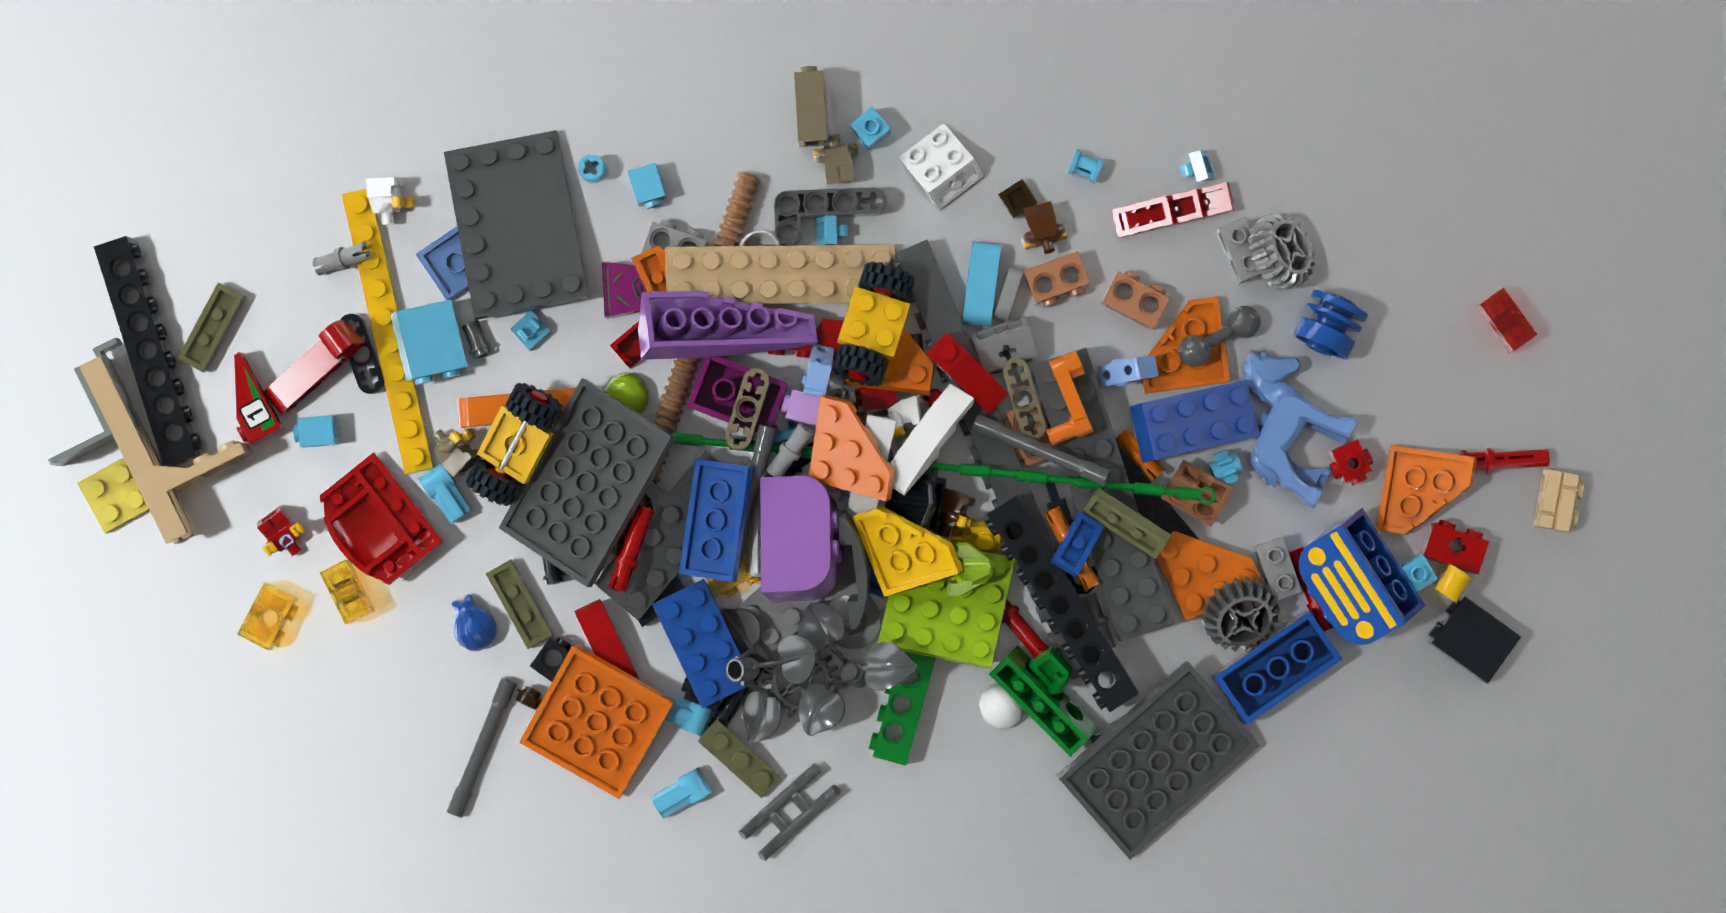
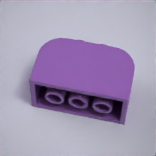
(798, 539)

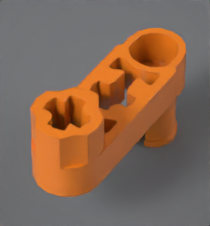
(1065, 370)

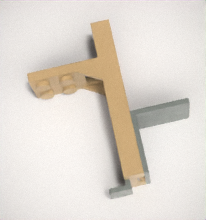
(121, 423)

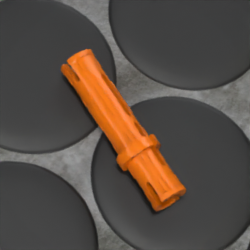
(1060, 526)

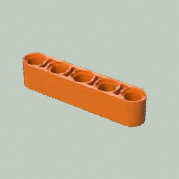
(483, 409)

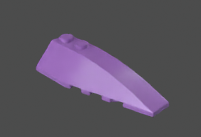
(710, 326)

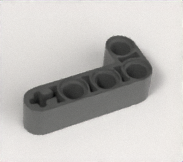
(830, 207)

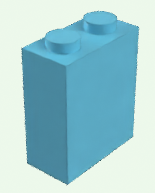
(429, 342)

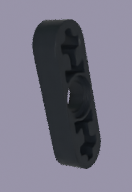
(375, 372)

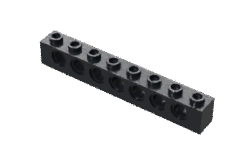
(109, 257)
(1122, 687)

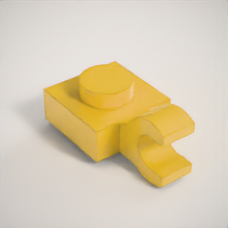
(977, 536)

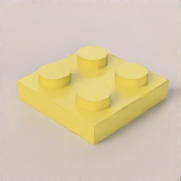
(113, 495)

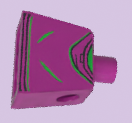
(621, 289)

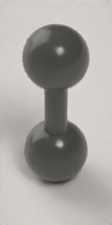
(1196, 349)

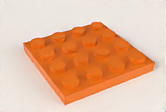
(596, 721)

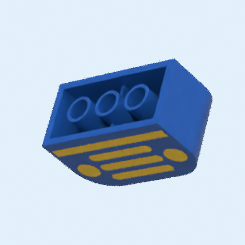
(1358, 581)

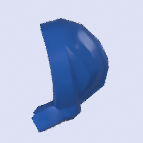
(473, 625)

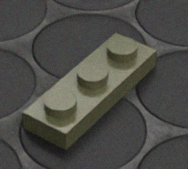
(211, 327)
(1126, 523)
(519, 604)
(739, 758)

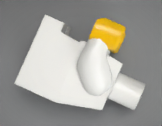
(386, 197)
(908, 414)

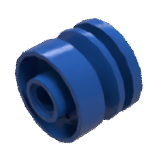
(1330, 324)

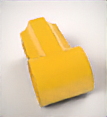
(1452, 583)

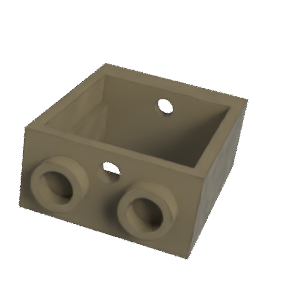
(810, 107)

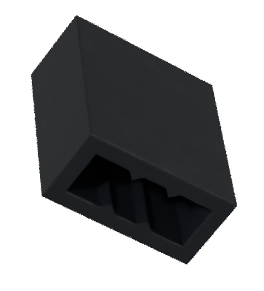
(1473, 639)

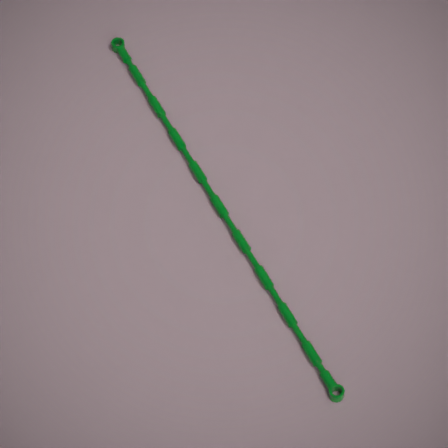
(986, 471)

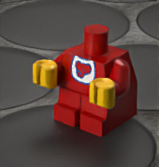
(280, 532)

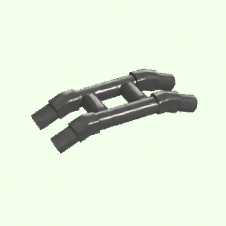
(771, 811)

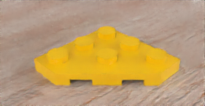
(903, 551)

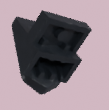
(921, 503)

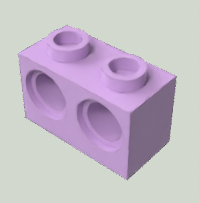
(801, 408)

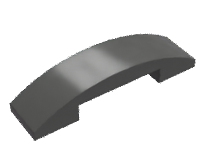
(849, 536)

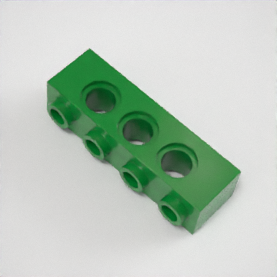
(1052, 712)
(898, 750)

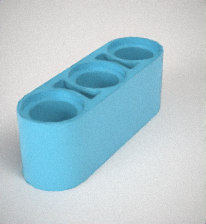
(981, 284)

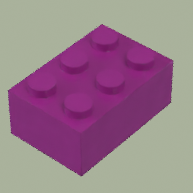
(719, 387)

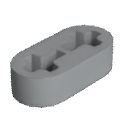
(1008, 293)

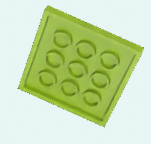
(950, 627)

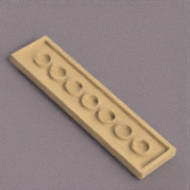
(773, 272)

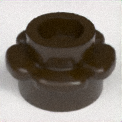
(529, 697)

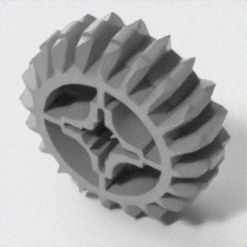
(1281, 251)

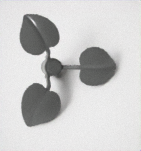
(798, 659)
(885, 669)

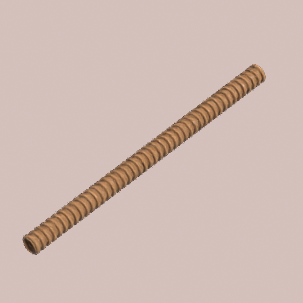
(684, 367)

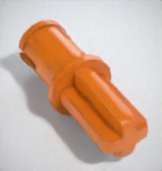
(1130, 446)

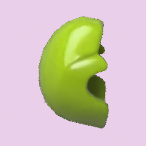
(629, 390)

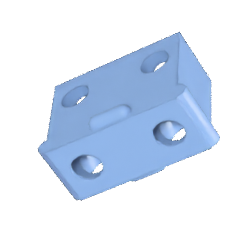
(818, 370)
(1122, 371)

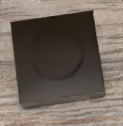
(1016, 198)

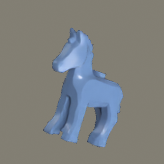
(1283, 425)

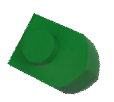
(1052, 670)

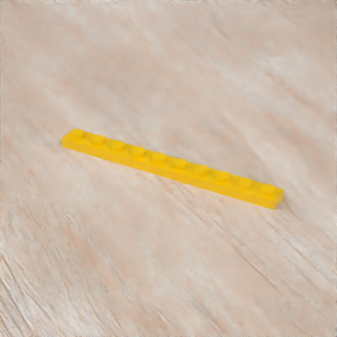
(380, 305)

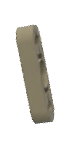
(1031, 389)
(761, 390)

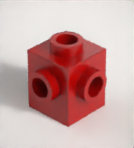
(1340, 458)

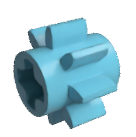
(1226, 467)

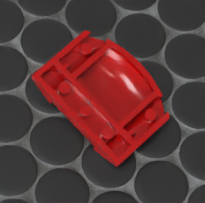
(377, 522)

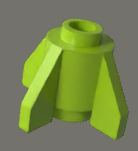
(975, 572)

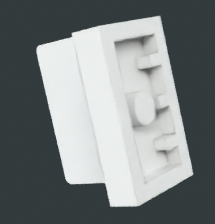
(942, 166)

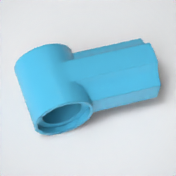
(441, 487)
(689, 715)
(686, 790)

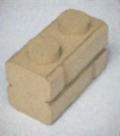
(1558, 500)

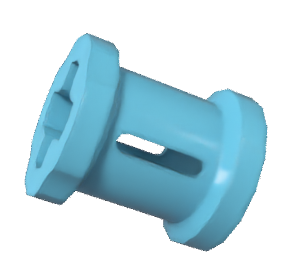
(1085, 166)
(589, 177)

